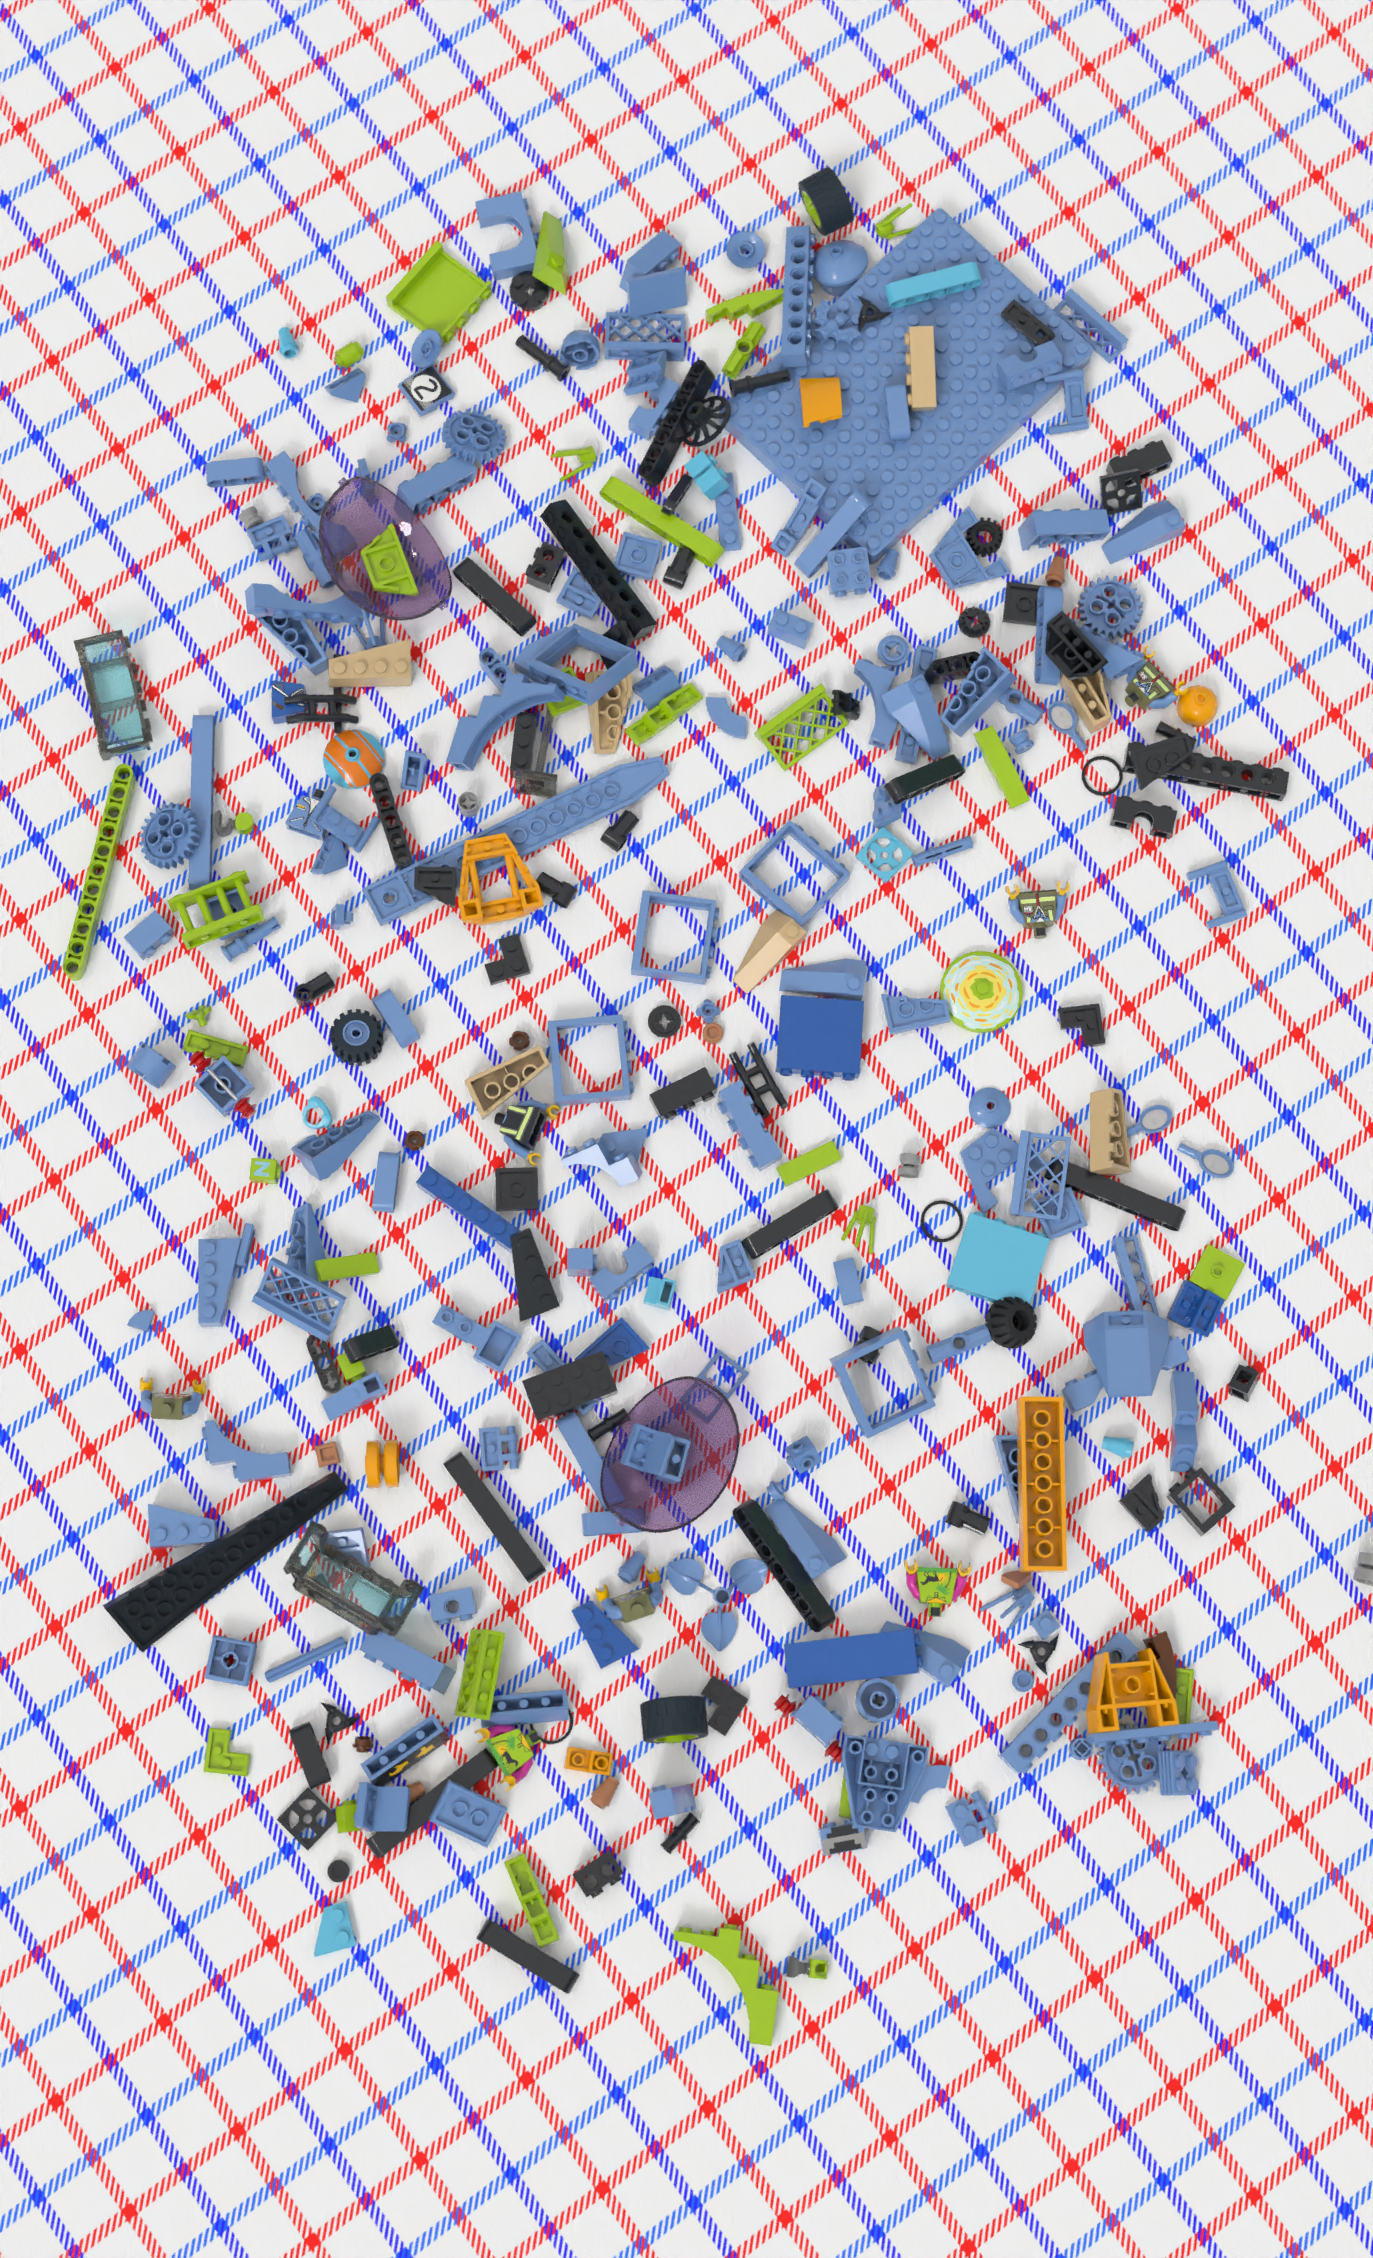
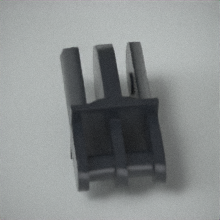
(845, 705)

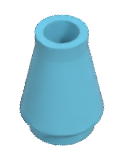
(287, 344)
(1118, 1446)

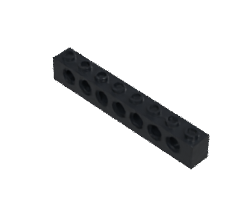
(597, 568)
(1235, 783)

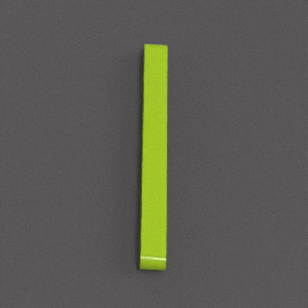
(99, 881)

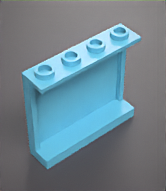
(997, 1260)

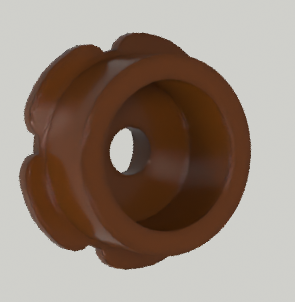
(514, 1040)
(414, 1135)
(363, 1744)

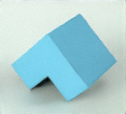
(660, 1293)

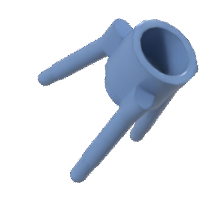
(372, 641)
(1021, 1598)

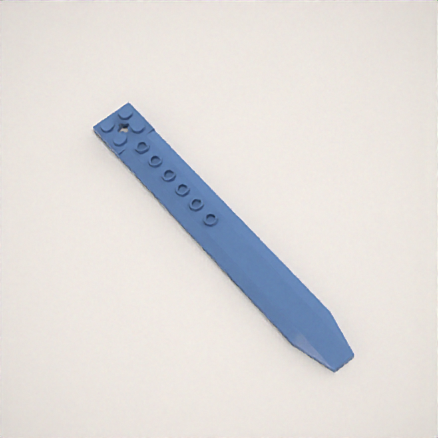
(526, 831)

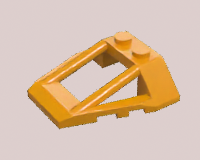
(523, 900)

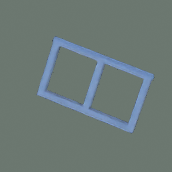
(702, 1375)

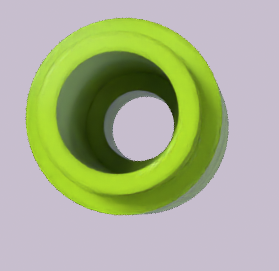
(349, 355)

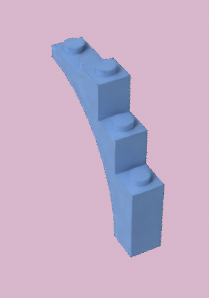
(495, 710)

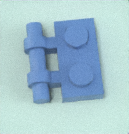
(270, 532)
(491, 1448)
(965, 1822)

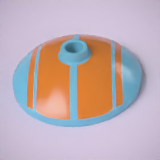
(357, 770)

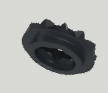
(978, 629)
(670, 1014)

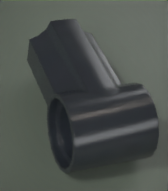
(678, 571)
(616, 835)
(560, 892)
(316, 988)
(962, 1517)

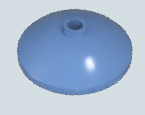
(840, 263)

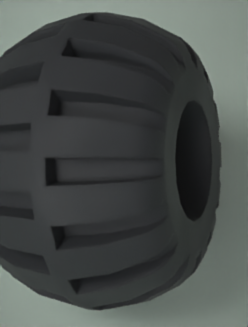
(1011, 1322)

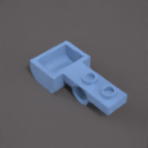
(493, 1344)

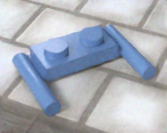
(1074, 401)
(340, 825)
(1224, 891)

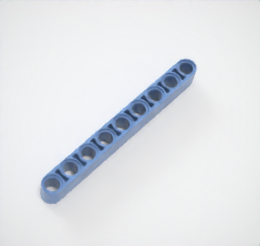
(202, 798)

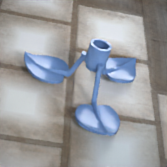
(718, 1628)

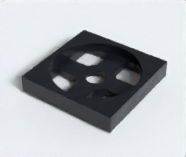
(1120, 477)
(301, 1825)

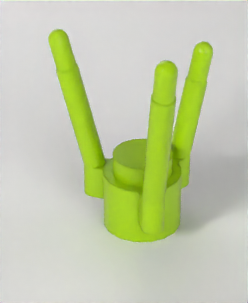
(885, 227)
(585, 455)
(864, 1217)

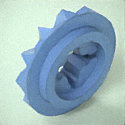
(889, 643)

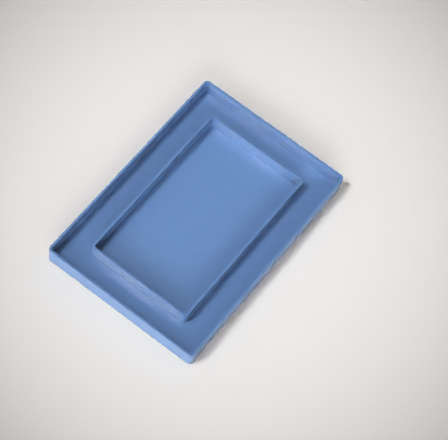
(946, 444)

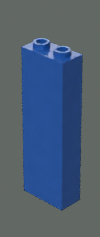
(852, 1658)

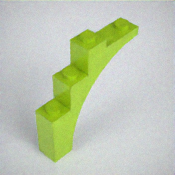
(760, 2002)

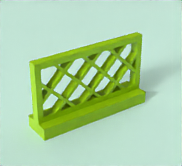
(788, 715)
(480, 1674)

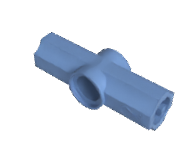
(313, 557)
(1024, 709)
(946, 1349)

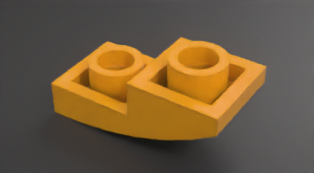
(588, 1761)

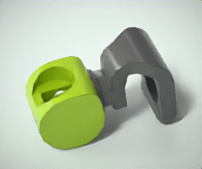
(242, 824)
(814, 1968)

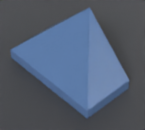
(348, 386)
(330, 857)

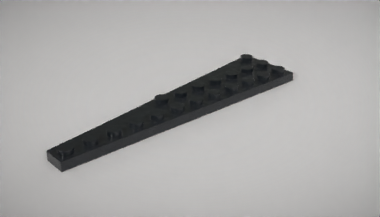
(179, 1590)

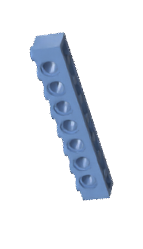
(796, 296)
(1011, 1754)

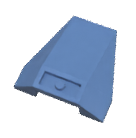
(1127, 1350)
(881, 1779)

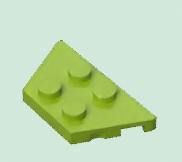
(388, 565)

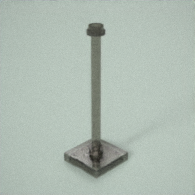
(538, 782)

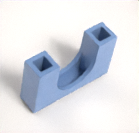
(509, 210)

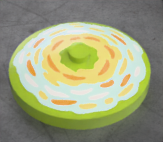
(981, 991)

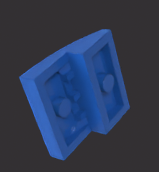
(1195, 1308)

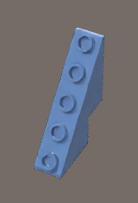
(1119, 659)

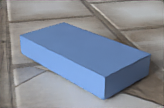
(245, 1246)

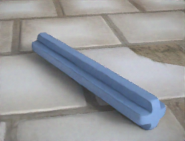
(305, 1659)

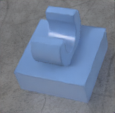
(339, 917)

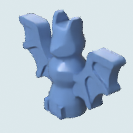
(830, 327)

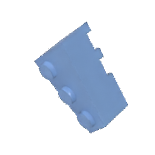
(179, 1529)
(671, 1800)

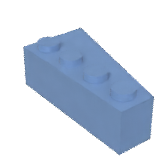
(436, 483)
(1063, 527)
(299, 640)
(978, 692)
(748, 1126)
(215, 1278)
(1007, 1455)
(407, 1660)

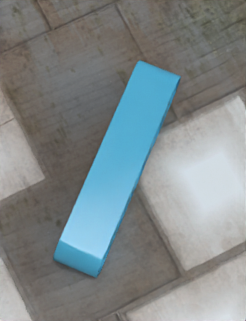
(933, 285)

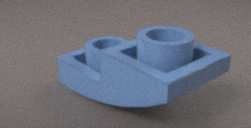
(848, 1281)

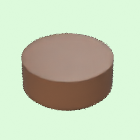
(712, 1033)

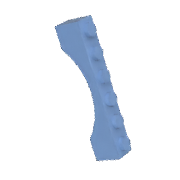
(285, 475)
(268, 601)
(1084, 1392)

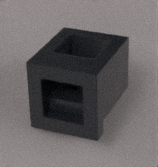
(1238, 1388)

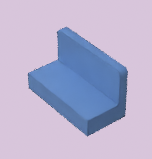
(656, 686)

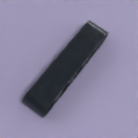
(494, 596)
(924, 779)
(390, 812)
(790, 1224)
(528, 1956)

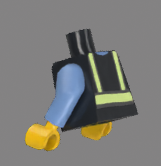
(523, 1126)

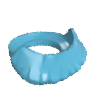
(315, 1102)

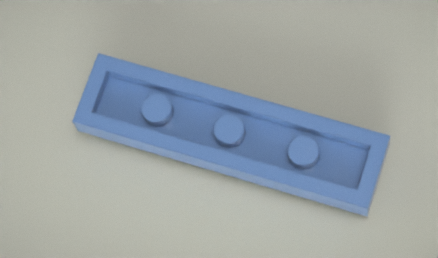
(727, 517)
(547, 1360)

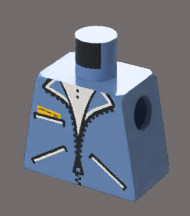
(299, 817)

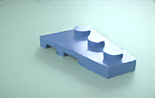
(912, 1013)

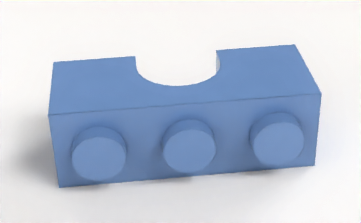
(1018, 373)
(647, 421)
(609, 1284)

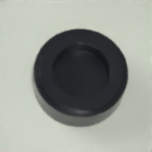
(338, 1871)

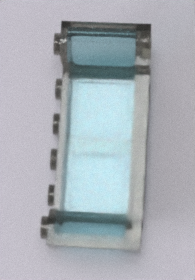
(114, 694)
(349, 1586)

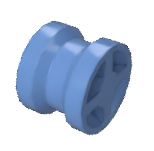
(1021, 742)

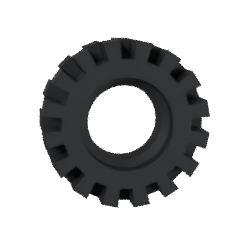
(985, 548)

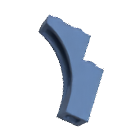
(878, 682)
(1184, 1418)
(249, 1465)

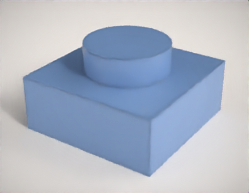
(1044, 1624)

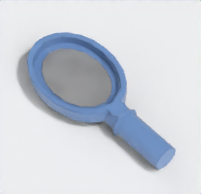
(1064, 721)
(1152, 1120)
(1211, 1161)

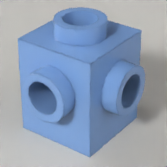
(802, 1455)

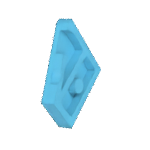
(334, 1930)

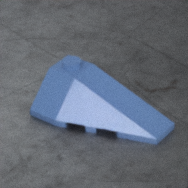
(1148, 529)
(917, 713)
(829, 979)
(329, 1151)
(305, 1246)
(806, 1540)
(940, 1655)

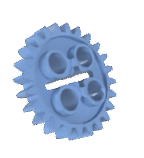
(473, 436)
(1121, 595)
(169, 835)
(1113, 1765)

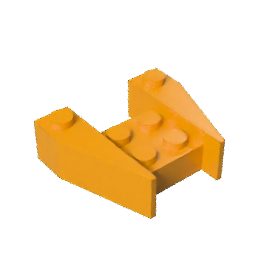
(1129, 1687)

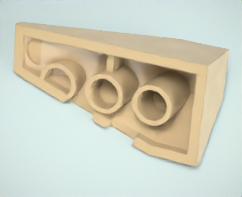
(608, 713)
(770, 946)

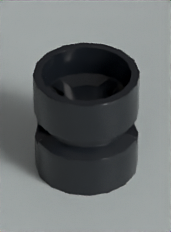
(866, 1334)

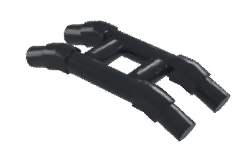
(312, 716)
(760, 1068)

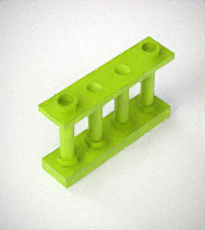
(215, 929)

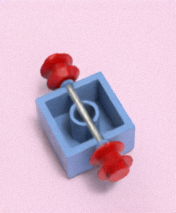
(223, 1085)
(816, 1721)

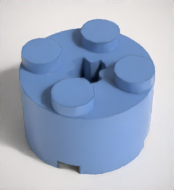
(152, 1065)
(881, 1688)

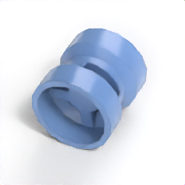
(1080, 1749)

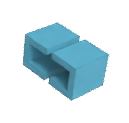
(708, 477)

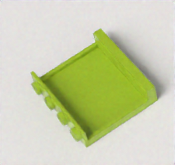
(438, 294)

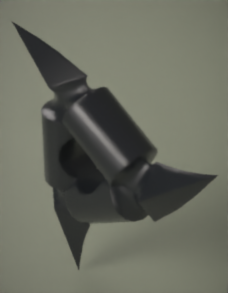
(868, 306)
(1049, 1648)
(345, 1721)

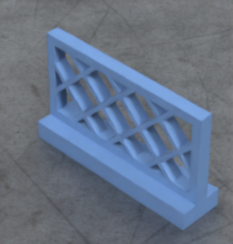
(628, 350)
(1022, 1170)
(294, 1310)

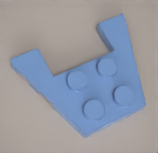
(957, 560)
(986, 1160)

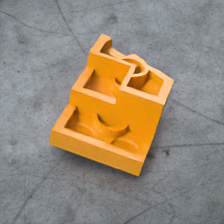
(820, 399)

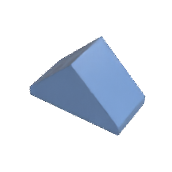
(414, 770)

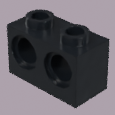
(549, 567)
(595, 1869)

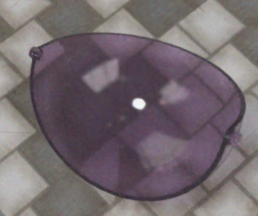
(351, 522)
(690, 1411)

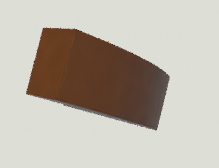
(1164, 1655)

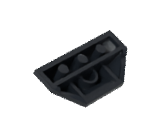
(1071, 649)

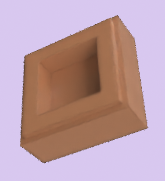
(327, 1454)

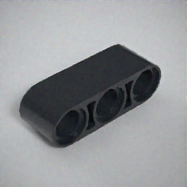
(945, 671)
(370, 1344)
(310, 1755)

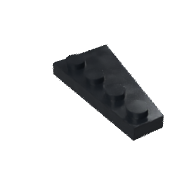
(532, 1282)

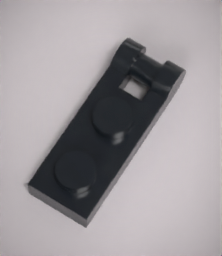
(1027, 323)

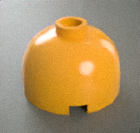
(1197, 706)

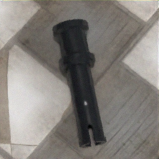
(549, 363)
(751, 383)

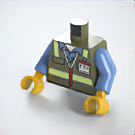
(1150, 688)
(1037, 908)
(170, 1405)
(635, 1603)

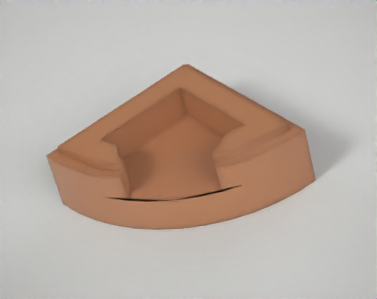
(1016, 1578)

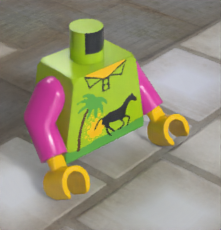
(936, 1585)
(510, 1750)

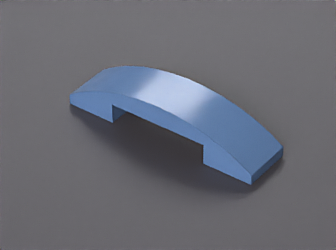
(801, 518)

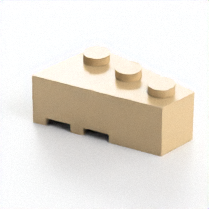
(1089, 700)

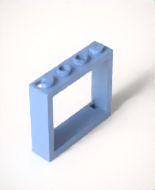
(541, 671)
(813, 848)
(677, 901)
(594, 1097)
(864, 1348)

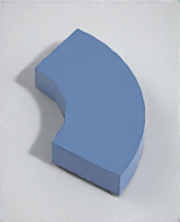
(724, 718)
(933, 1777)

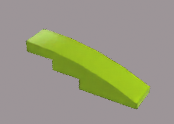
(751, 303)
(664, 714)
(1001, 767)
(532, 1900)

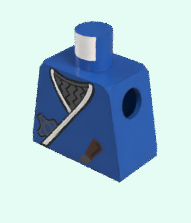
(279, 709)

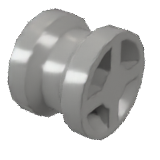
(250, 517)

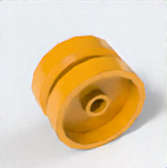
(379, 1464)

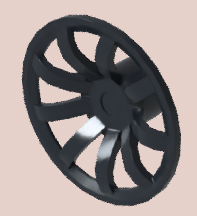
(702, 415)

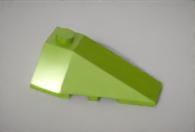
(550, 256)

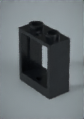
(1200, 1528)

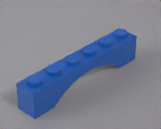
(467, 1206)

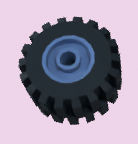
(356, 1037)

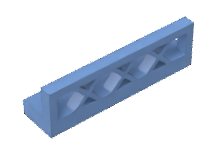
(1095, 321)
(1128, 1278)

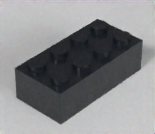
(570, 1387)

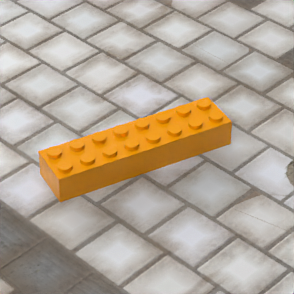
(1041, 1484)

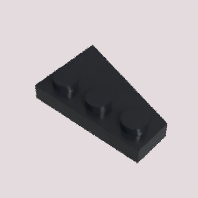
(1157, 758)

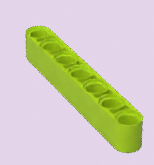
(668, 527)

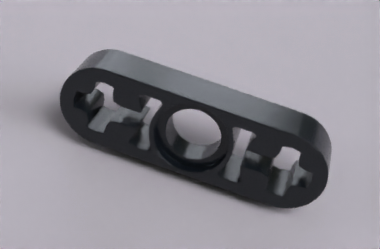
(677, 494)
(323, 1380)

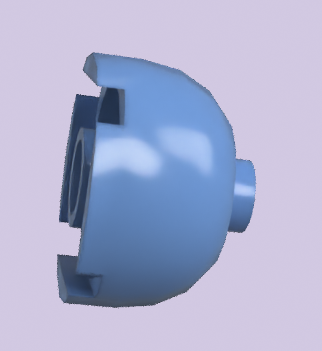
(580, 349)

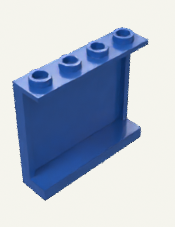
(819, 1037)

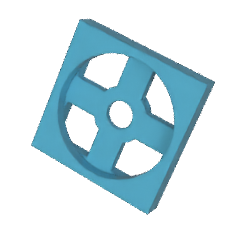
(885, 876)

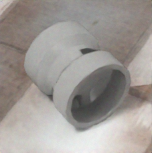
(467, 800)
(909, 1165)

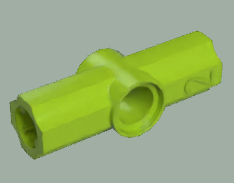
(749, 341)

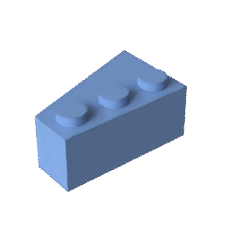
(651, 258)

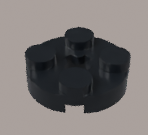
(522, 299)

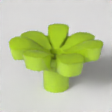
(199, 1015)

